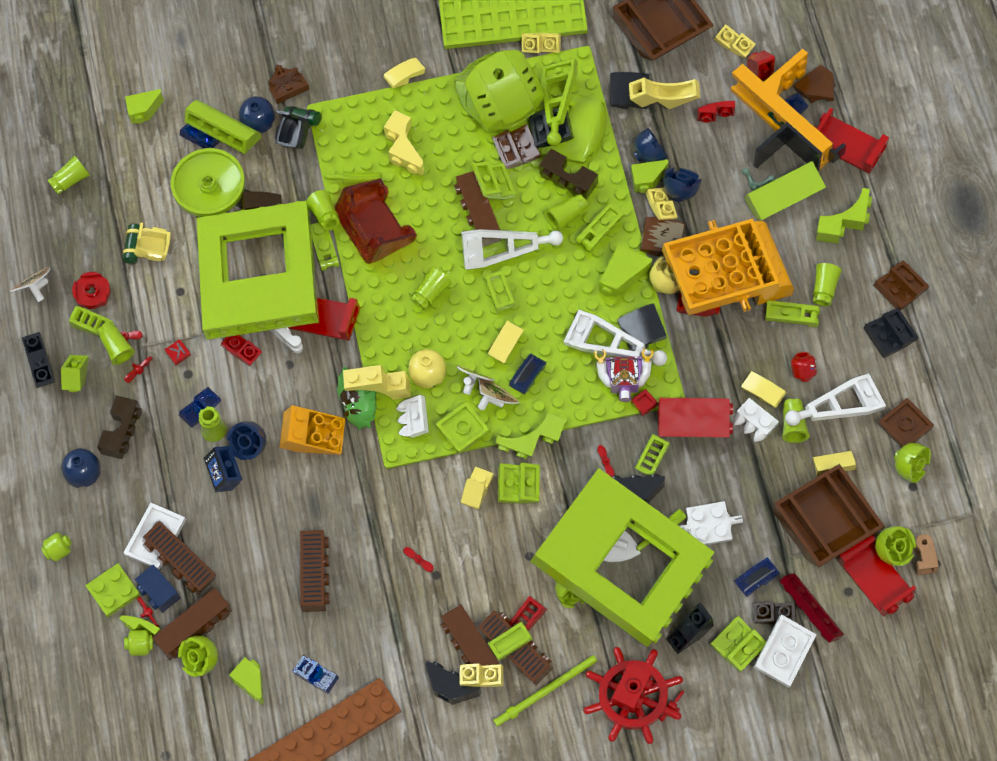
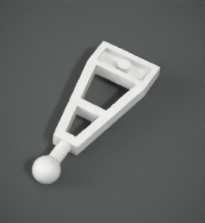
(474, 252)
(582, 327)
(863, 387)

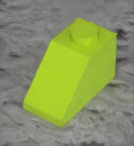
(143, 105)
(647, 175)
(74, 372)
(249, 679)

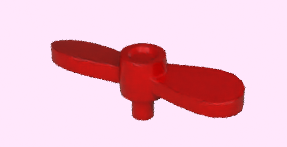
(132, 335)
(138, 369)
(605, 460)
(427, 566)
(146, 611)
(672, 704)

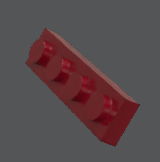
(811, 607)

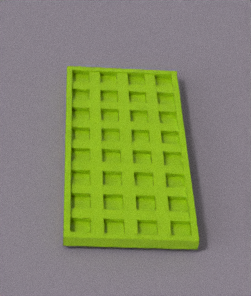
(503, 21)

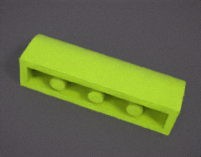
(221, 126)
(784, 191)

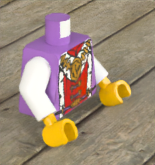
(624, 374)

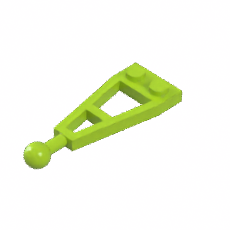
(551, 74)

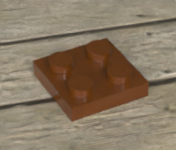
(905, 423)

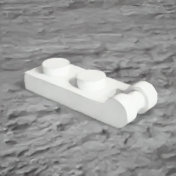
(292, 342)

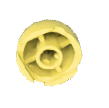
(663, 277)
(427, 368)

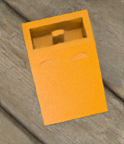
(311, 431)

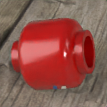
(803, 366)

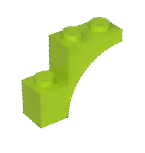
(832, 227)
(524, 446)

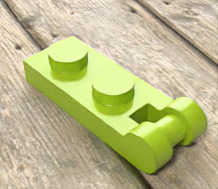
(600, 227)
(324, 247)
(792, 313)

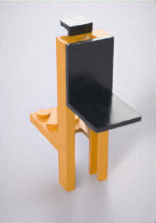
(797, 131)

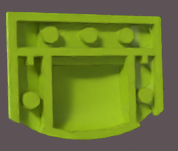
(588, 128)

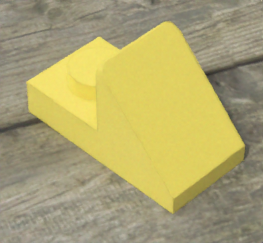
(476, 488)

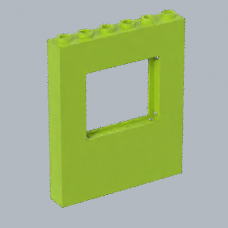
(260, 301)
(591, 531)

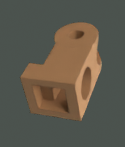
(927, 555)

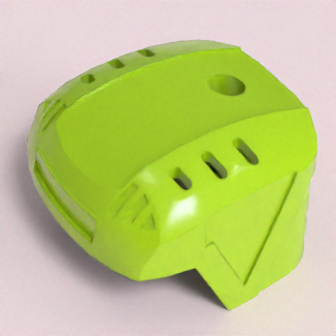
(508, 96)

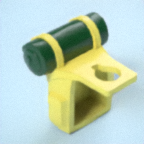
(145, 243)

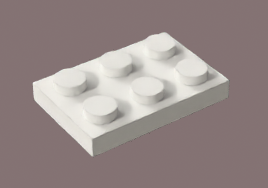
(153, 514)
(784, 651)

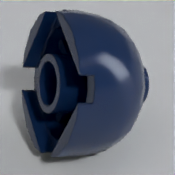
(257, 113)
(648, 148)
(681, 184)
(247, 440)
(80, 468)

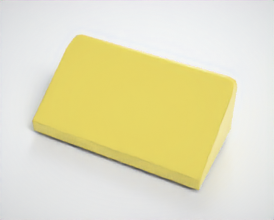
(826, 462)

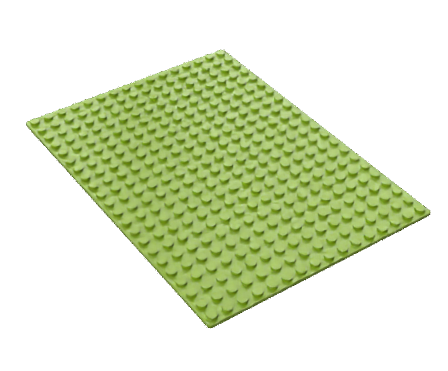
(463, 320)

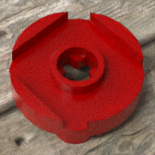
(93, 300)

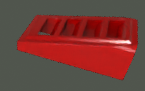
(525, 607)

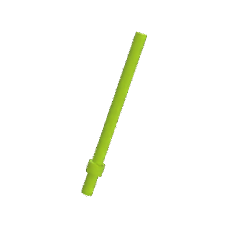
(512, 712)

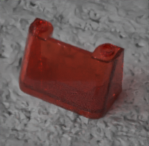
(371, 222)

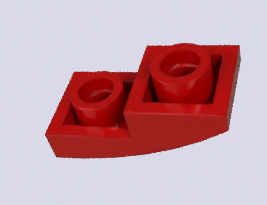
(708, 112)
(241, 349)

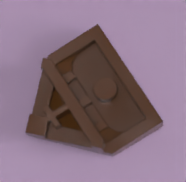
(286, 84)
(817, 85)

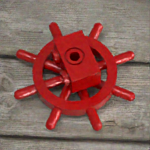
(631, 694)

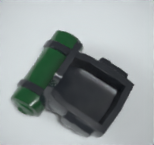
(295, 126)

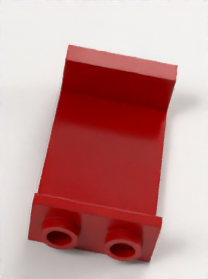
(861, 149)
(335, 319)
(694, 417)
(876, 578)

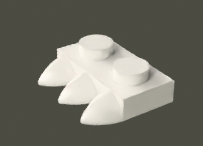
(414, 417)
(756, 419)

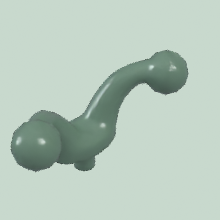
(754, 185)

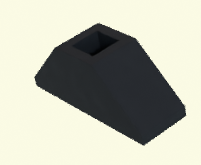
(38, 360)
(643, 487)
(691, 629)
(447, 684)

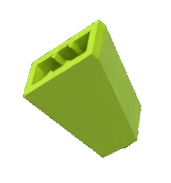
(623, 271)

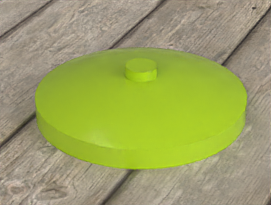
(207, 182)

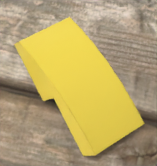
(541, 42)
(734, 42)
(401, 73)
(660, 204)
(505, 341)
(763, 389)
(481, 676)

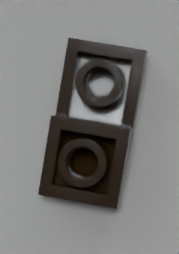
(257, 199)
(769, 612)

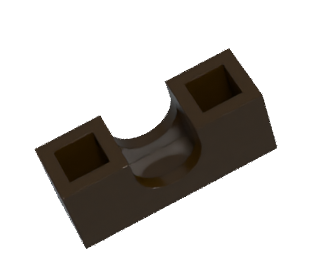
(553, 168)
(116, 442)

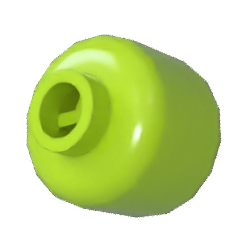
(56, 546)
(138, 642)

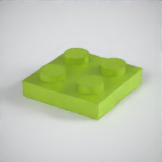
(462, 427)
(112, 590)

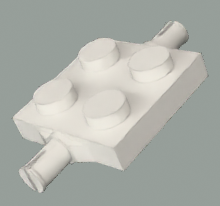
(710, 523)

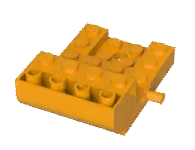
(731, 264)

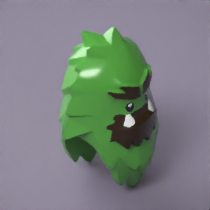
(358, 404)

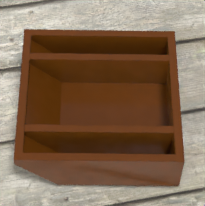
(660, 24)
(827, 516)

